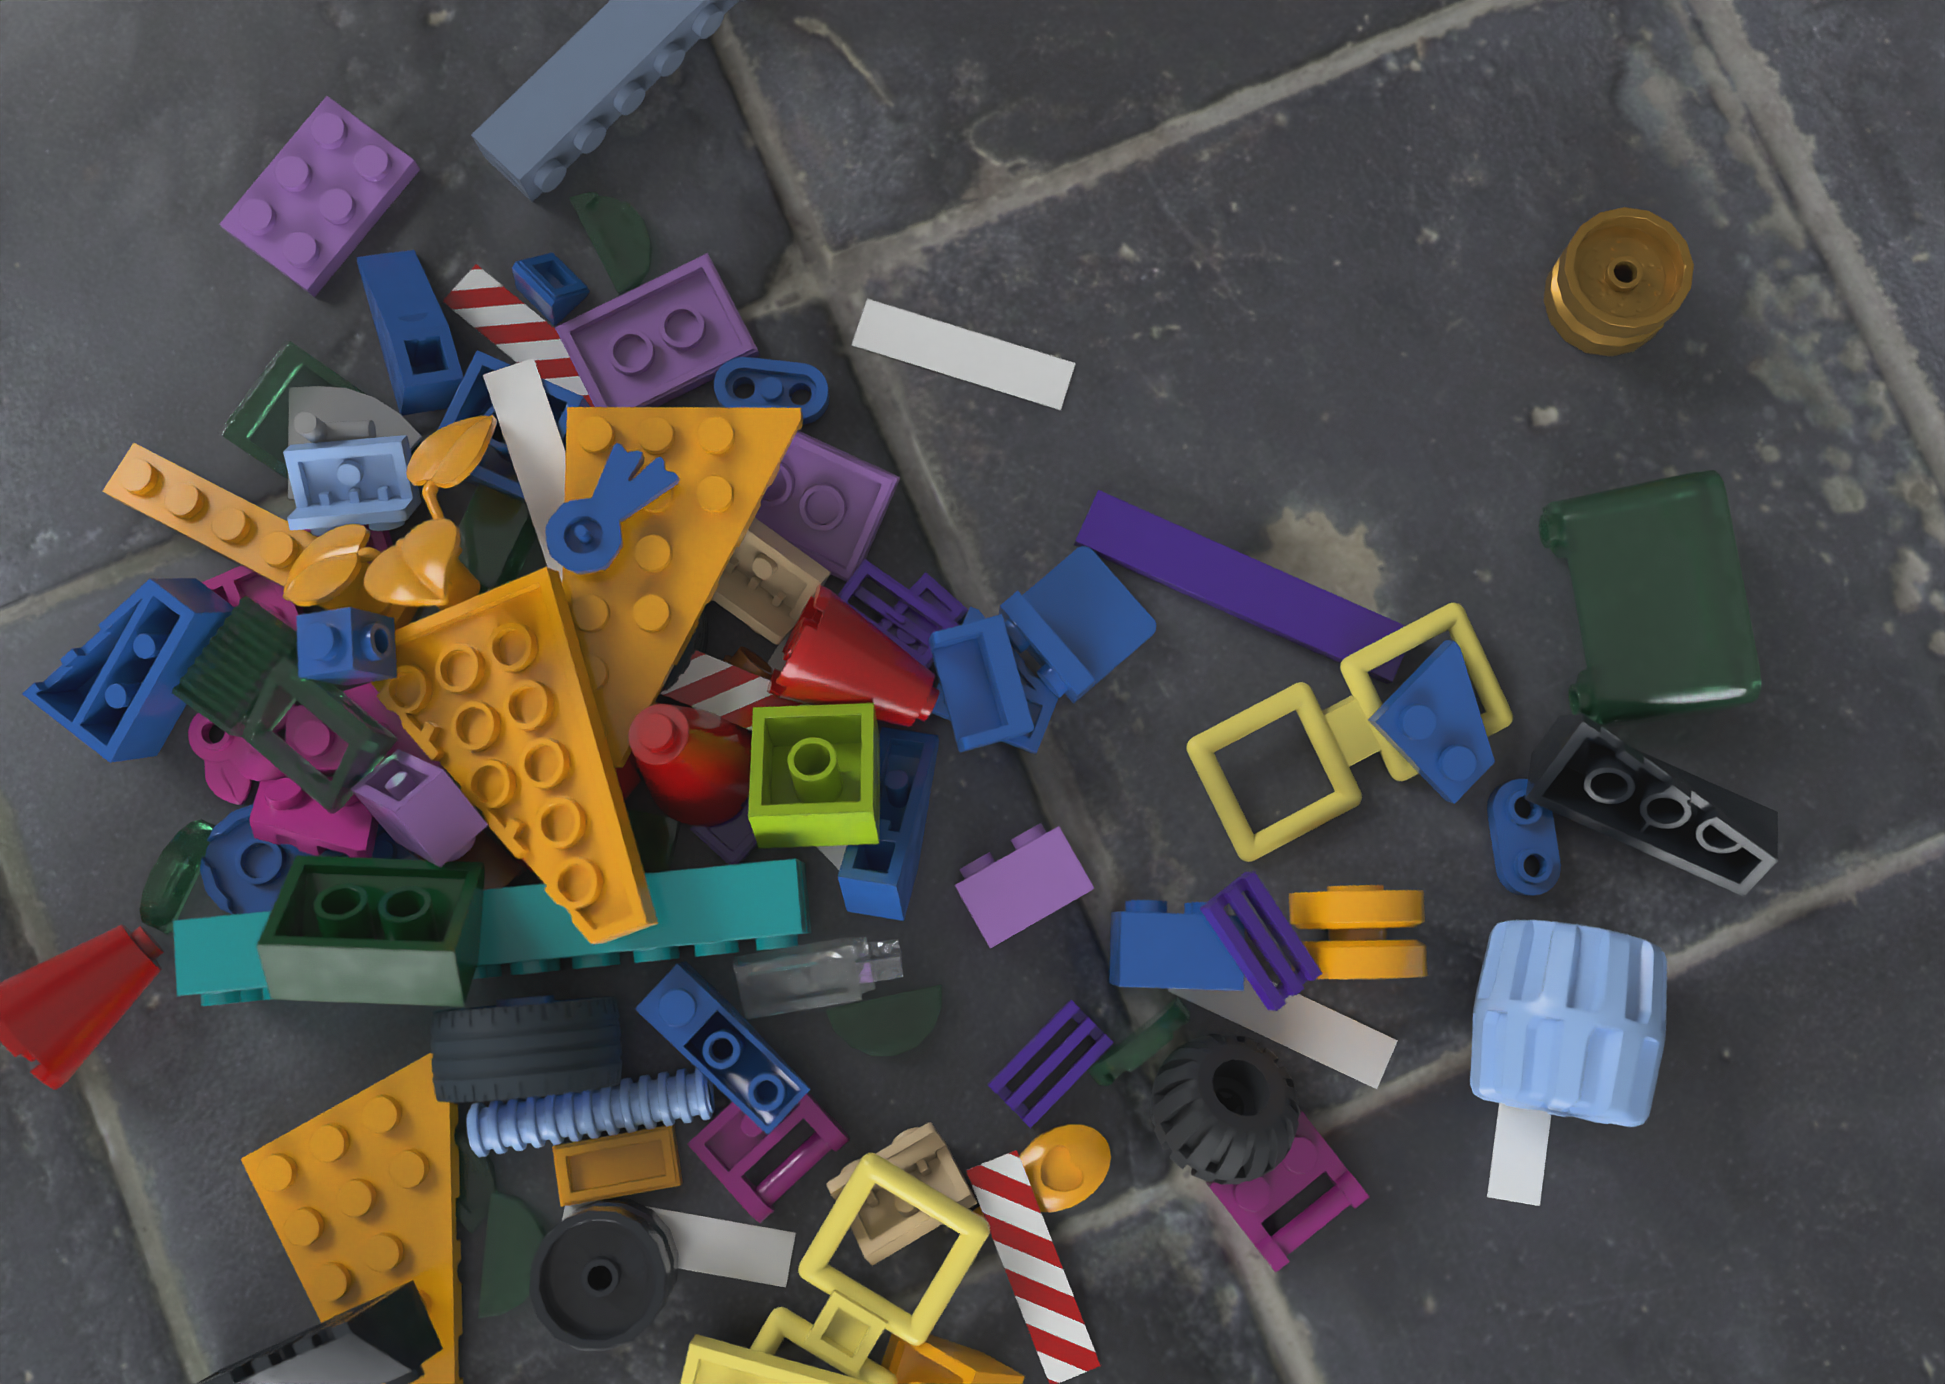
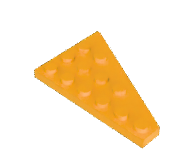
(674, 550)
(515, 722)
(373, 1203)

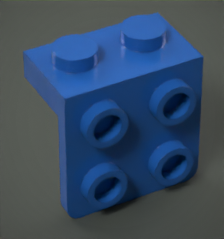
(1076, 623)

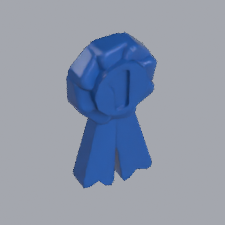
(588, 531)

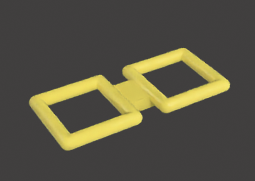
(1340, 731)
(854, 1313)

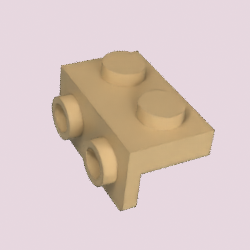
(768, 582)
(886, 1220)

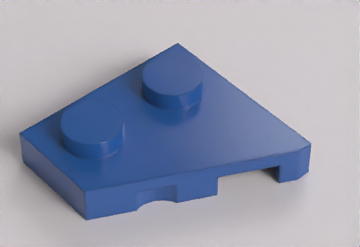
(1438, 724)

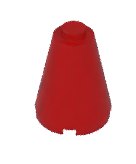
(847, 660)
(692, 762)
(74, 1000)

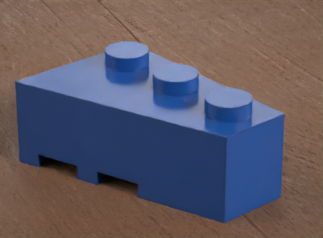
(122, 680)

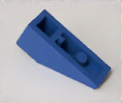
(882, 875)

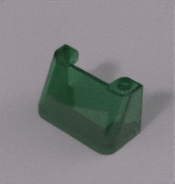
(1656, 600)

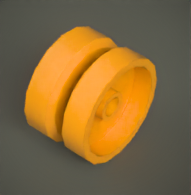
(1358, 931)

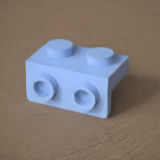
(351, 484)

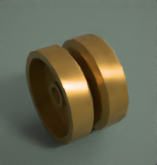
(1618, 281)

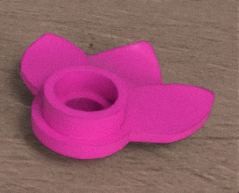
(232, 761)

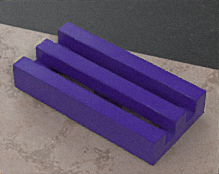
(854, 588)
(1304, 965)
(1078, 1068)

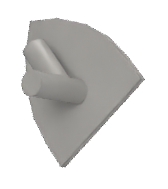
(339, 415)

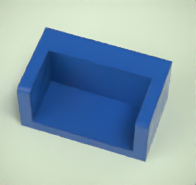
(980, 683)

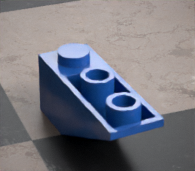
(411, 332)
(723, 1046)

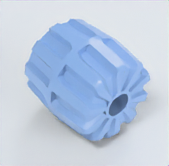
(1569, 1021)

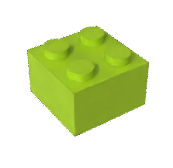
(815, 776)

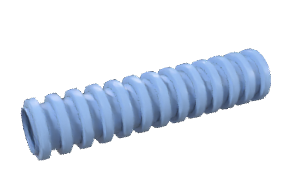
(589, 1112)

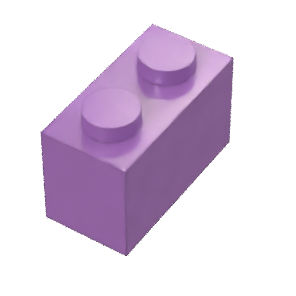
(420, 808)
(1022, 885)

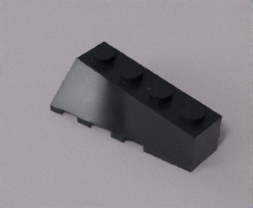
(1652, 804)
(365, 1345)

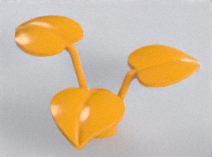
(425, 562)

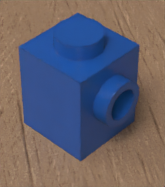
(346, 646)

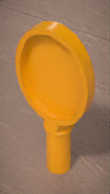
(1065, 1166)

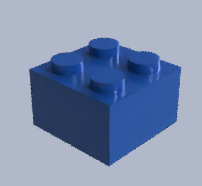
(474, 400)
(1170, 949)

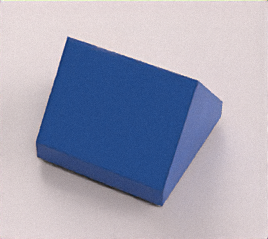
(549, 286)

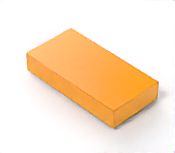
(617, 1165)

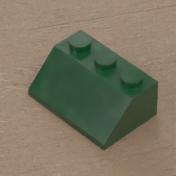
(374, 931)

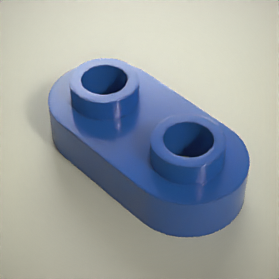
(773, 384)
(1517, 838)

